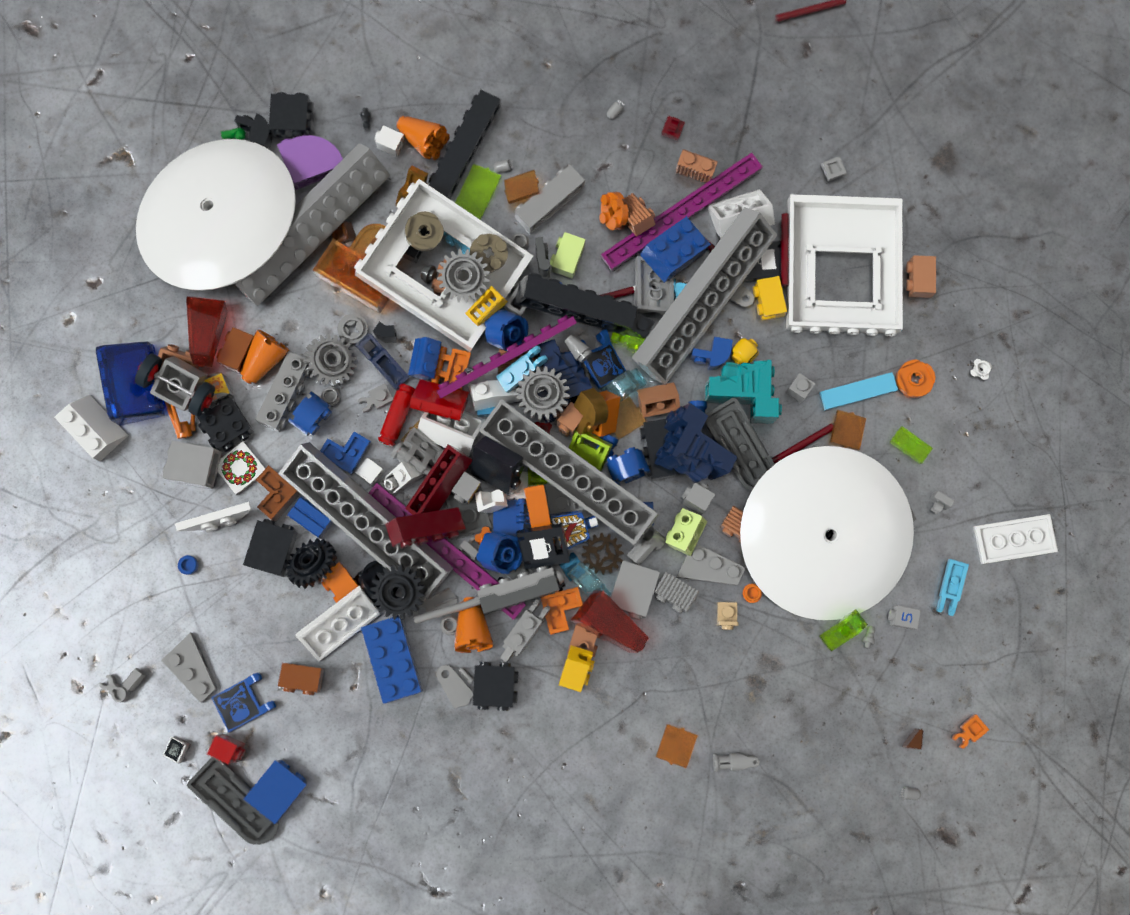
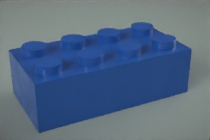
(392, 659)

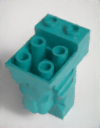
(750, 386)

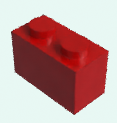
(226, 749)

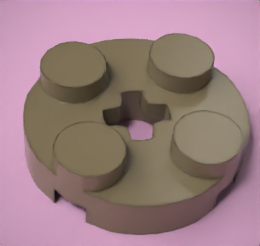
(417, 222)
(498, 247)

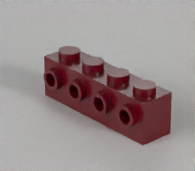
(439, 481)
(424, 527)

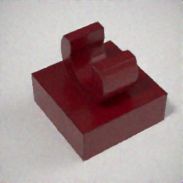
(673, 128)

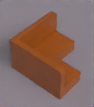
(280, 495)

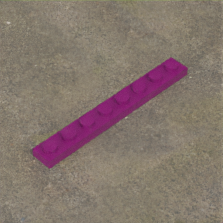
(512, 352)

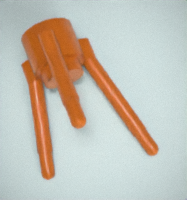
(182, 429)

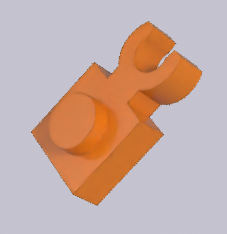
(972, 729)

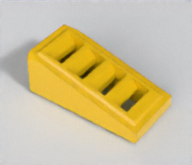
(493, 308)

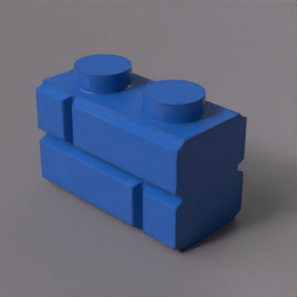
(424, 358)
(310, 517)

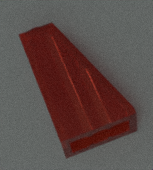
(205, 328)
(607, 620)

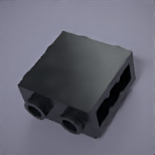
(290, 115)
(225, 425)
(494, 686)

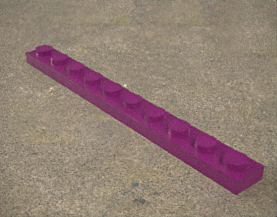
(686, 207)
(462, 564)

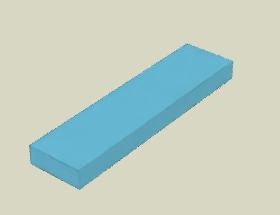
(858, 391)

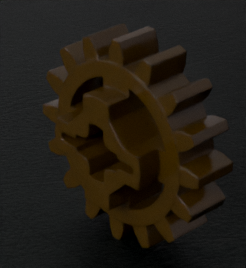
(611, 556)

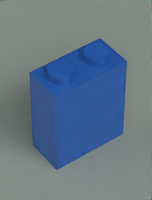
(275, 791)

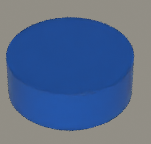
(188, 565)

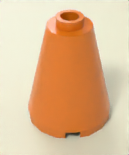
(262, 356)
(472, 630)

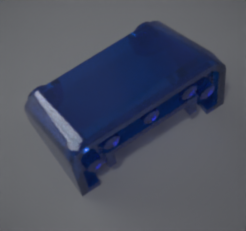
(123, 397)

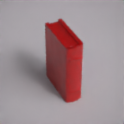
(427, 400)

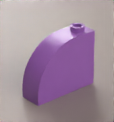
(308, 159)

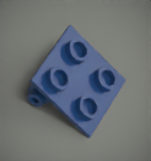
(512, 518)

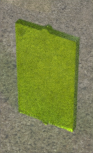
(478, 190)

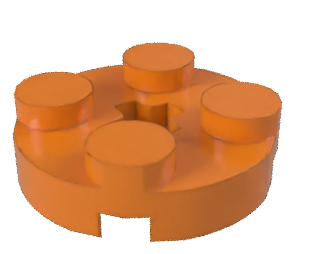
(613, 210)
(920, 369)

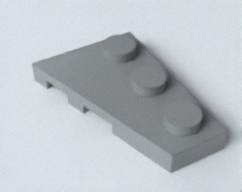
(711, 567)

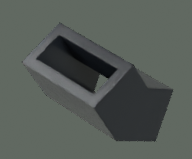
(385, 333)

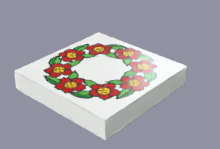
(240, 468)

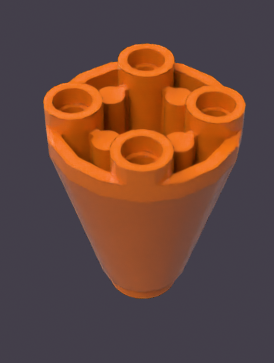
(424, 136)

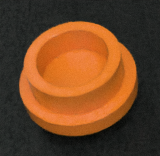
(752, 593)

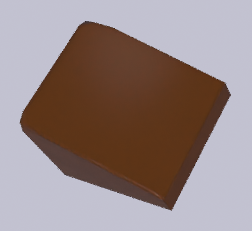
(344, 233)
(914, 740)

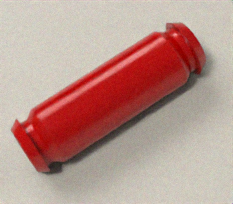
(396, 415)

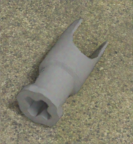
(734, 761)

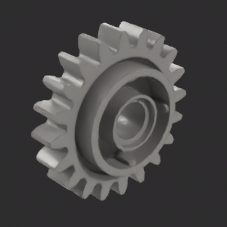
(459, 263)
(322, 368)
(537, 382)

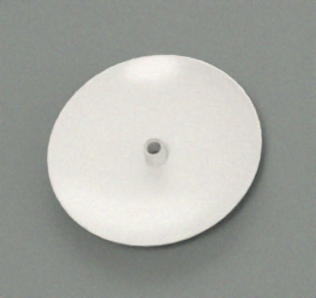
(215, 214)
(788, 525)

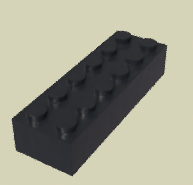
(568, 300)

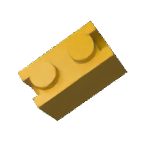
(770, 298)
(576, 668)

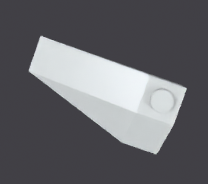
(488, 391)

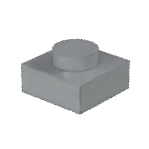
(833, 169)

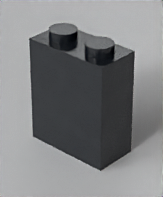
(497, 465)
(270, 547)

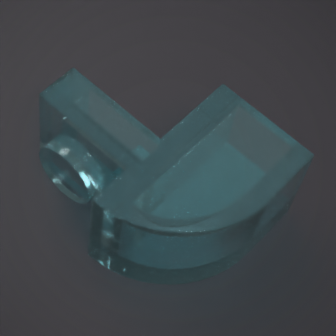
(626, 383)
(586, 579)

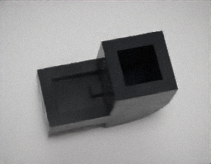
(257, 129)

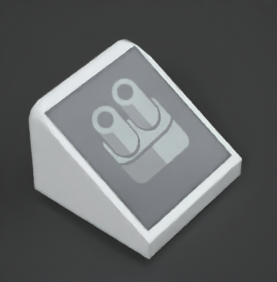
(176, 750)

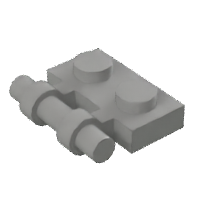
(423, 447)

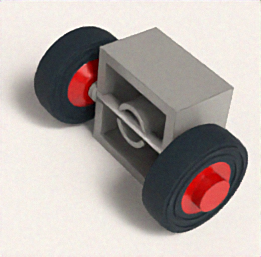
(176, 383)

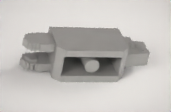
(523, 631)

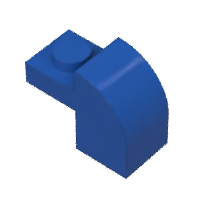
(718, 355)

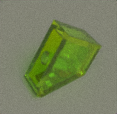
(843, 630)

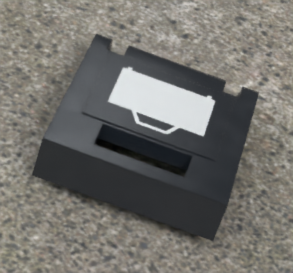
(768, 265)
(539, 548)

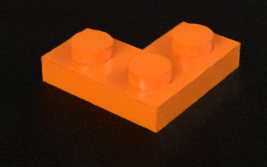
(559, 603)

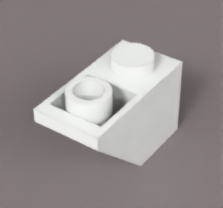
(401, 477)

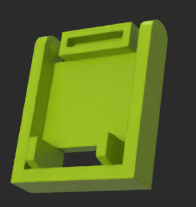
(593, 456)

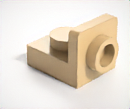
(727, 615)

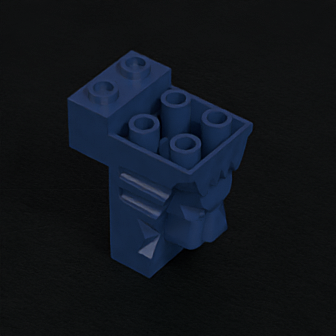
(570, 370)
(691, 450)

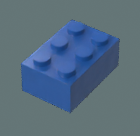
(675, 249)

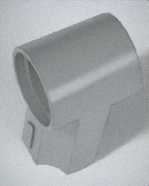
(651, 541)

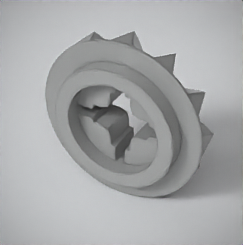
(351, 320)

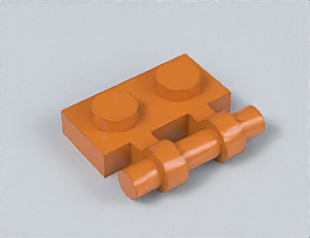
(458, 362)

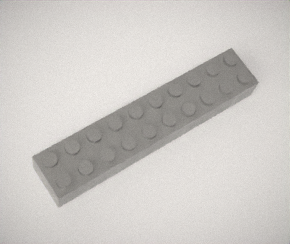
(318, 218)
(705, 295)
(570, 473)
(359, 515)

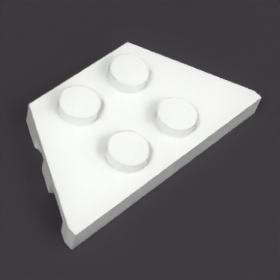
(210, 521)

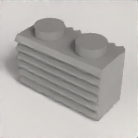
(675, 592)

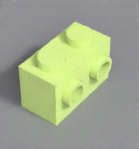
(568, 255)
(686, 531)

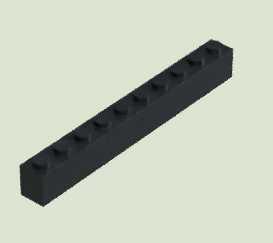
(461, 151)

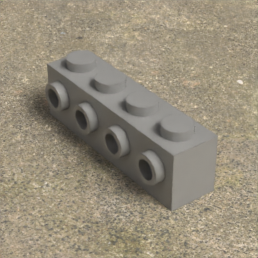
(283, 392)

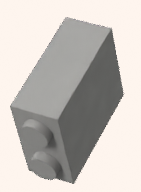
(191, 464)
(634, 589)

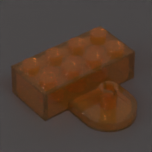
(338, 270)

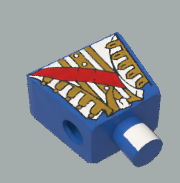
(574, 526)

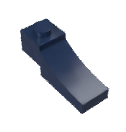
(382, 360)

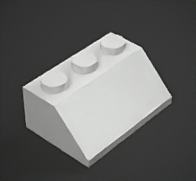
(726, 211)
(91, 427)
(446, 431)

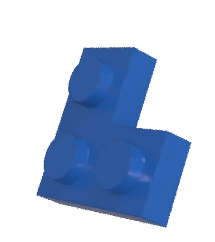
(348, 456)

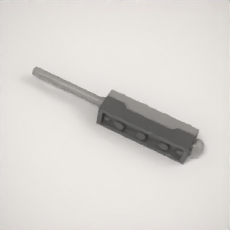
(506, 593)

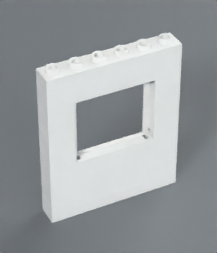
(845, 227)
(391, 244)

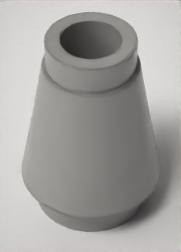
(578, 348)

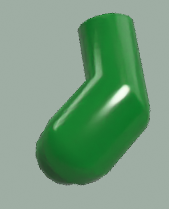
(237, 133)

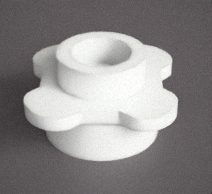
(986, 366)

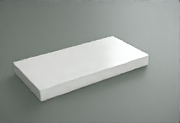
(1015, 539)
(338, 623)

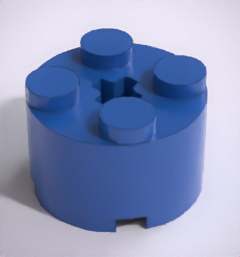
(505, 329)
(310, 413)
(627, 466)
(499, 552)

